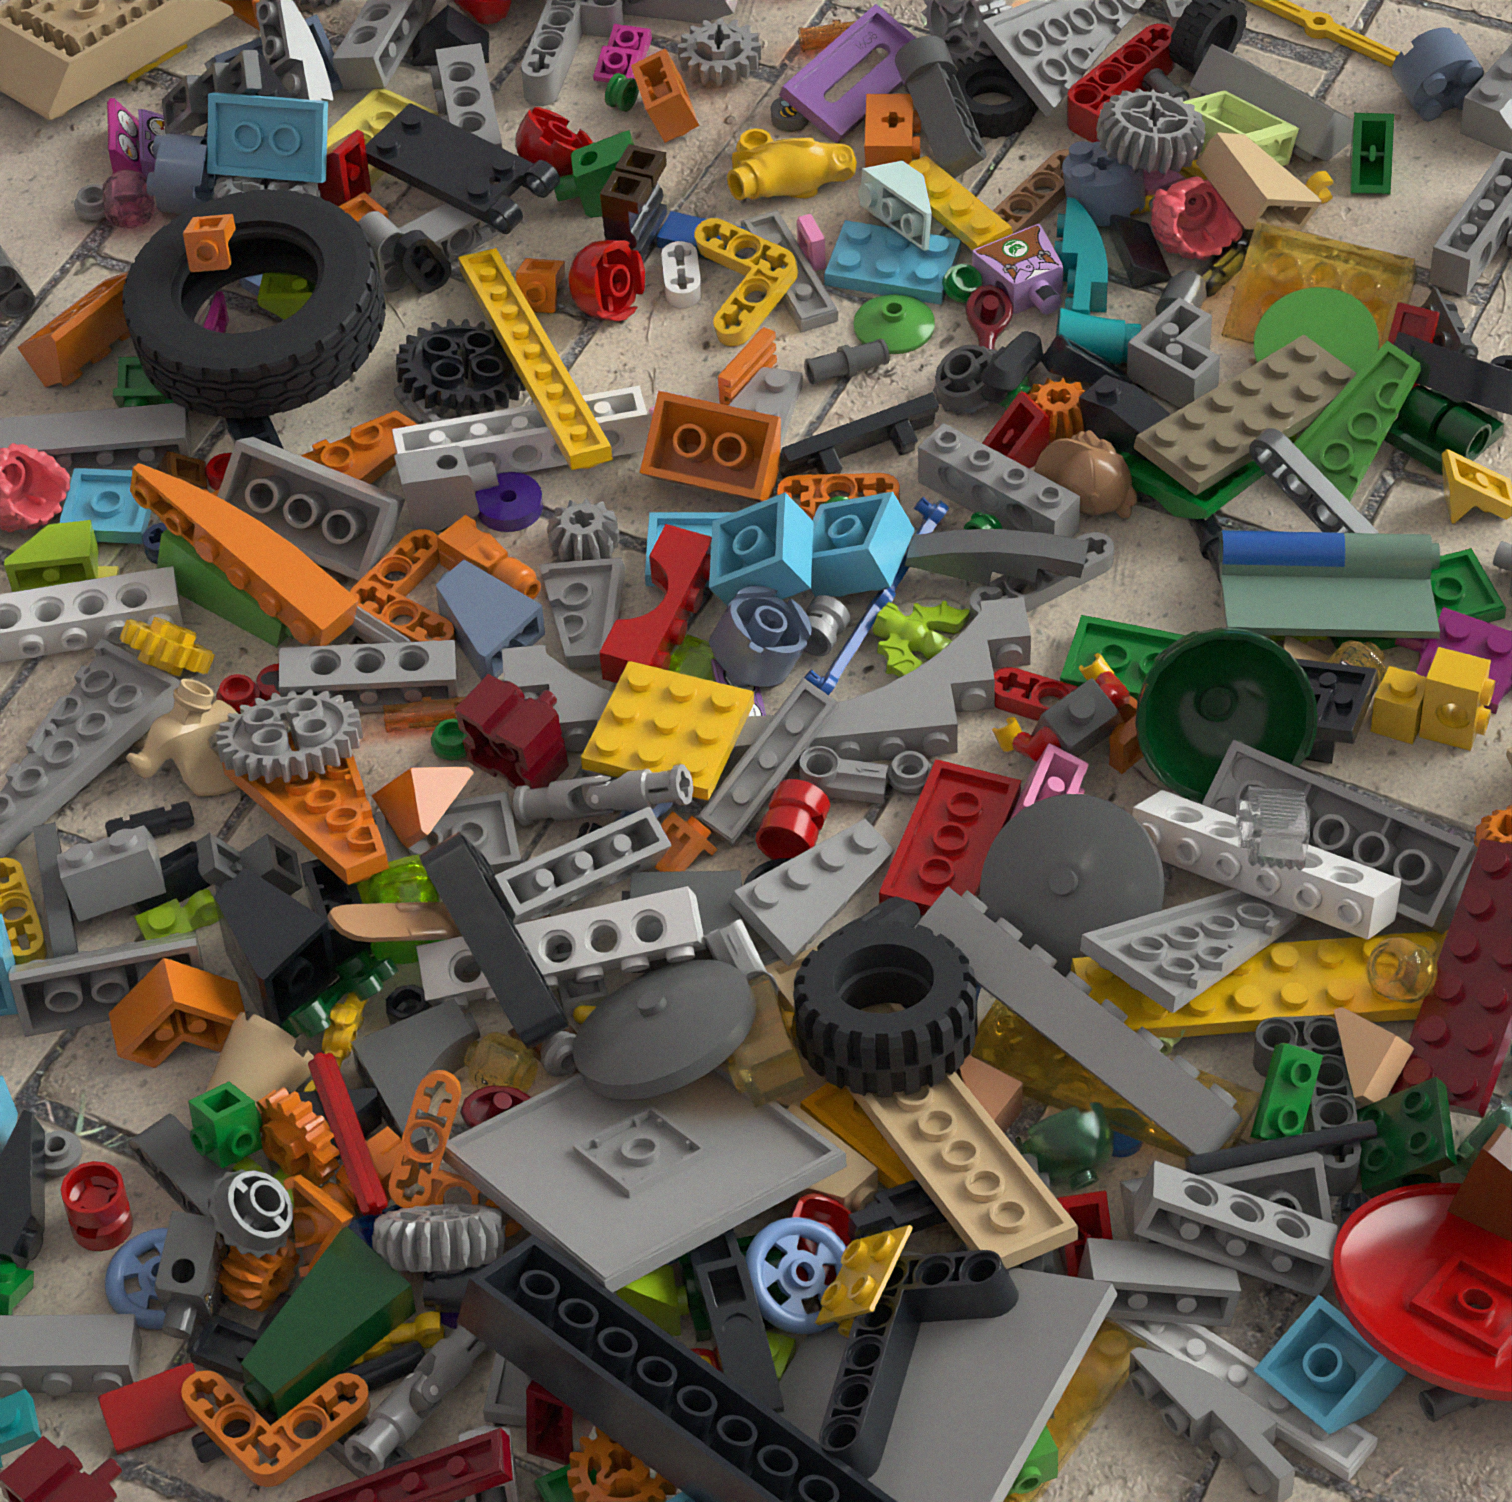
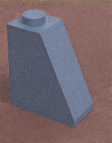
(487, 616)

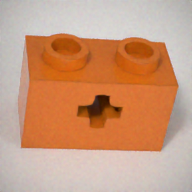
(664, 95)
(890, 129)

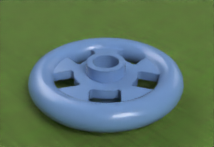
(785, 1236)
(125, 1266)

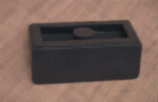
(1138, 251)
(180, 878)

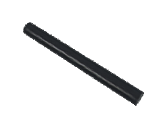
(1281, 1147)

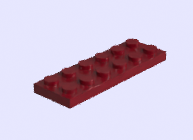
(1468, 1013)

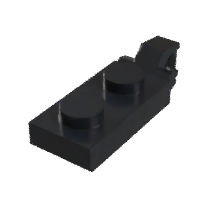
(894, 1209)

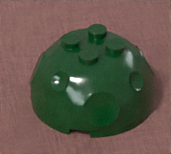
(1217, 691)

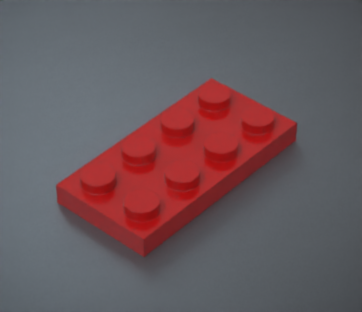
(950, 834)

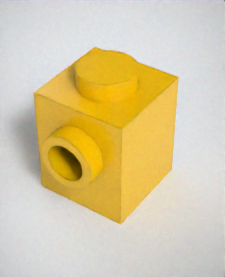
(1399, 705)

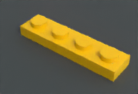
(960, 209)

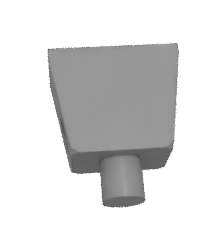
(442, 486)

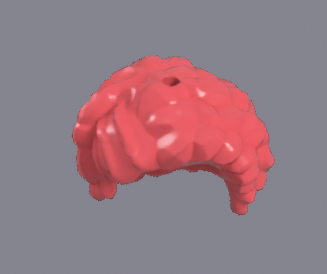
(1195, 225)
(29, 487)

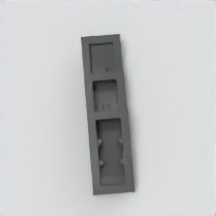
(187, 102)
(979, 552)

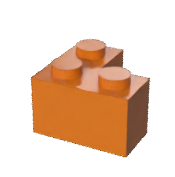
(173, 1007)

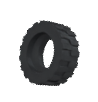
(1206, 24)
(997, 119)

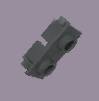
(1449, 326)

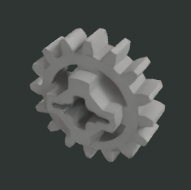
(719, 51)

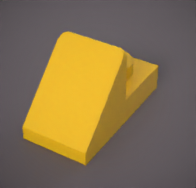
(1473, 484)

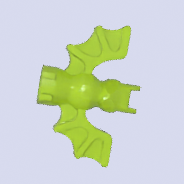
(912, 634)

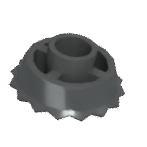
(959, 379)
(251, 1212)

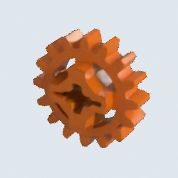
(297, 1137)
(618, 1477)

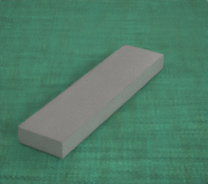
(806, 297)
(767, 762)

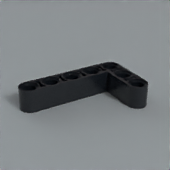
(464, 885)
(883, 1341)

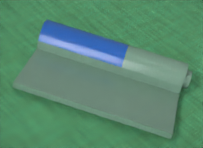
(1329, 583)

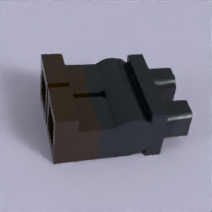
(634, 198)

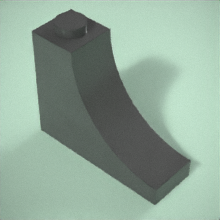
(406, 1052)

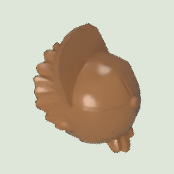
(1091, 471)

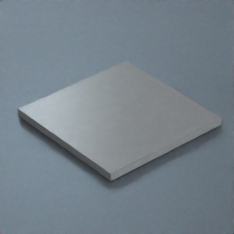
(640, 1178)
(970, 1390)

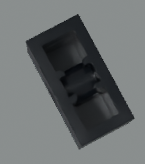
(324, 893)

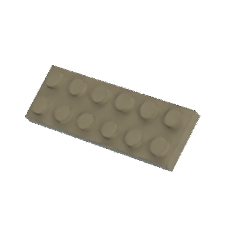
(1215, 431)

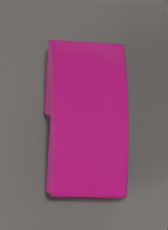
(624, 48)

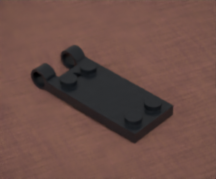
(458, 167)

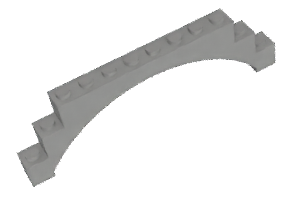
(899, 717)

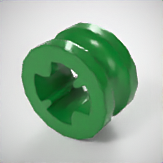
(621, 92)

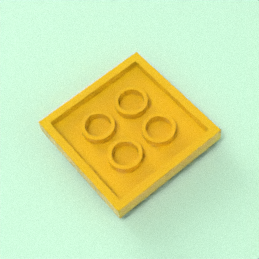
(668, 721)

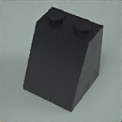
(274, 945)

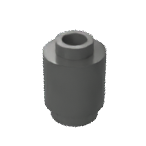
(1184, 285)

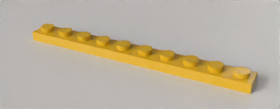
(535, 360)

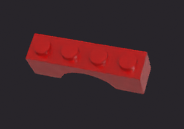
(681, 571)

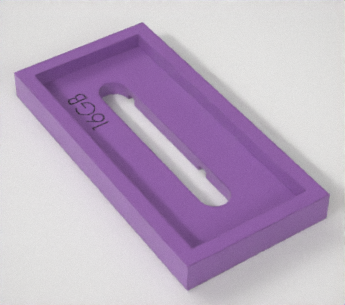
(811, 83)

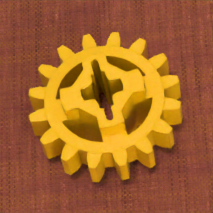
(167, 646)

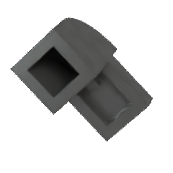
(264, 857)

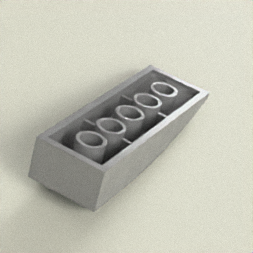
(1361, 830)

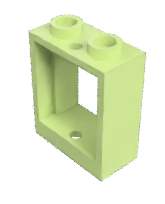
(1230, 114)

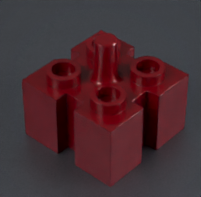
(512, 734)
(54, 1476)

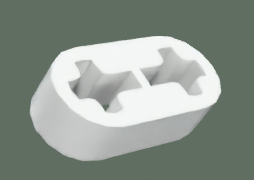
(681, 274)

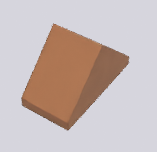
(994, 1090)

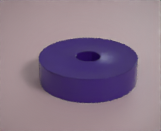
(512, 504)

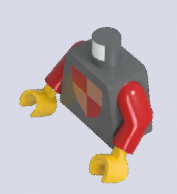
(1076, 720)

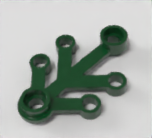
(356, 974)

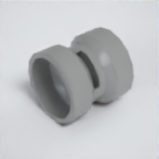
(827, 620)

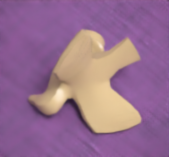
(185, 738)

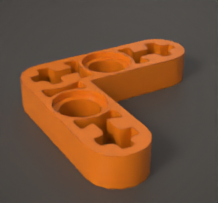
(816, 488)
(391, 595)
(435, 1180)
(278, 1438)

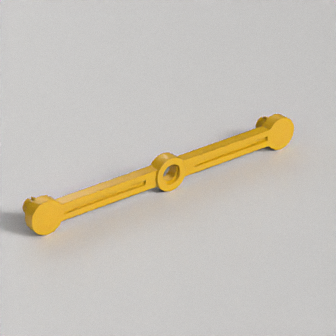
(1329, 29)

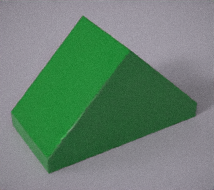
(1371, 153)

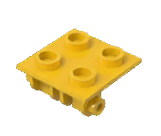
(862, 1277)

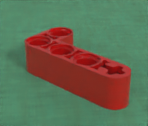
(1117, 73)

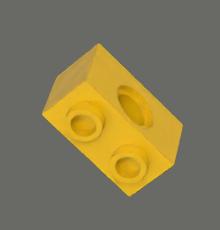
(1456, 699)

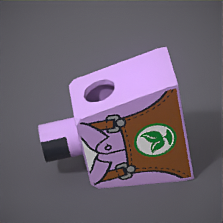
(1024, 269)

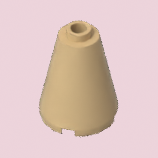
(259, 1059)

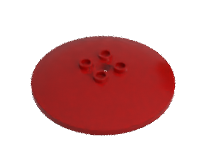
(1408, 1286)

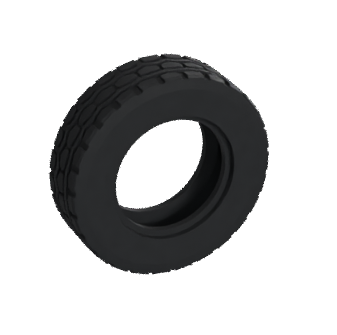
(267, 367)

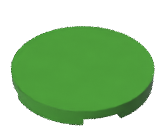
(1327, 318)

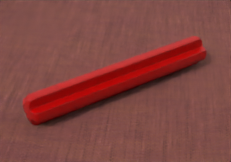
(347, 1134)

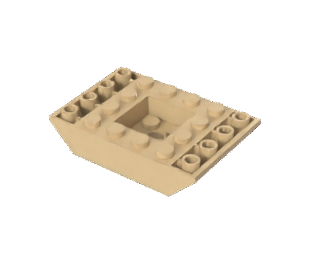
(73, 49)

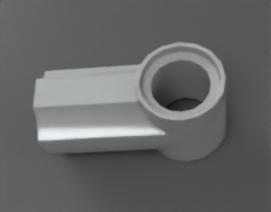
(843, 777)
(734, 946)

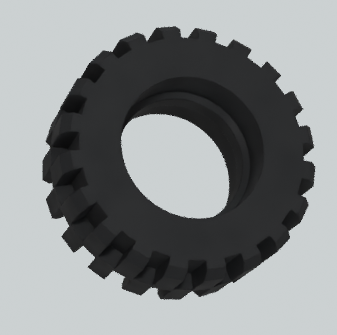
(885, 1049)

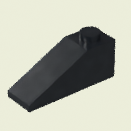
(1119, 413)
(22, 1192)

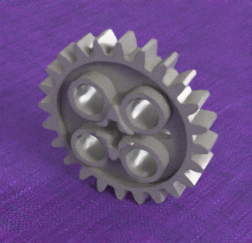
(259, 743)

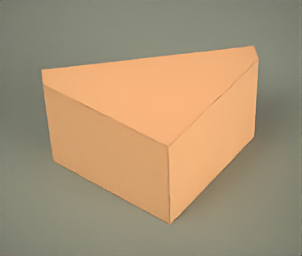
(1371, 1056)

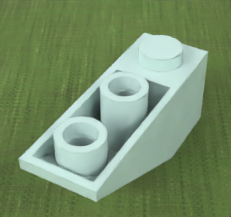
(899, 199)

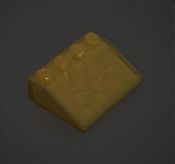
(1293, 260)

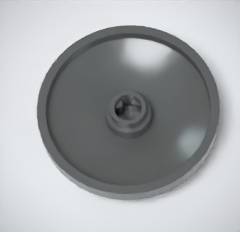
(1070, 871)
(664, 1029)

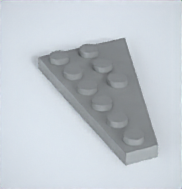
(1054, 42)
(81, 737)
(1188, 946)

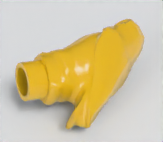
(789, 168)

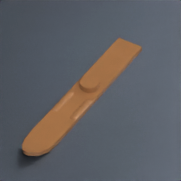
(395, 921)

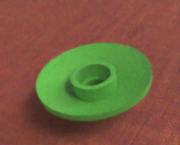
(896, 319)

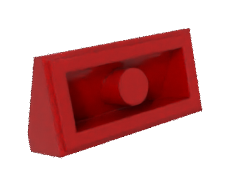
(147, 1409)

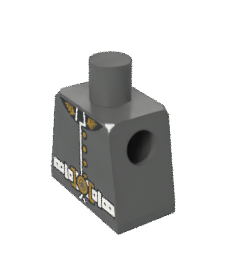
(190, 1272)

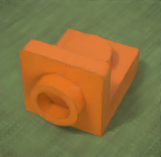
(207, 242)
(539, 282)
(1124, 741)
(687, 843)

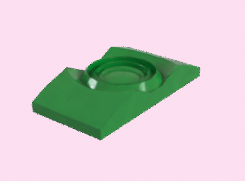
(1177, 498)

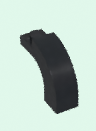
(1459, 374)

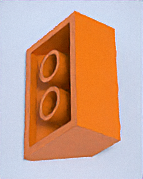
(78, 334)
(713, 447)

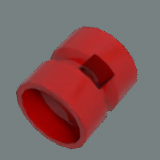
(793, 819)
(97, 1206)

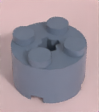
(1437, 72)
(180, 173)
(1102, 183)
(760, 637)

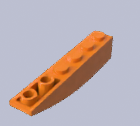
(251, 556)

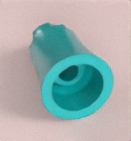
(1099, 335)

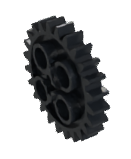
(436, 373)

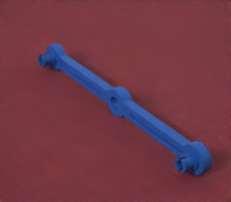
(931, 517)

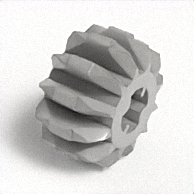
(583, 532)

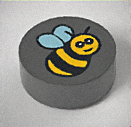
(786, 117)

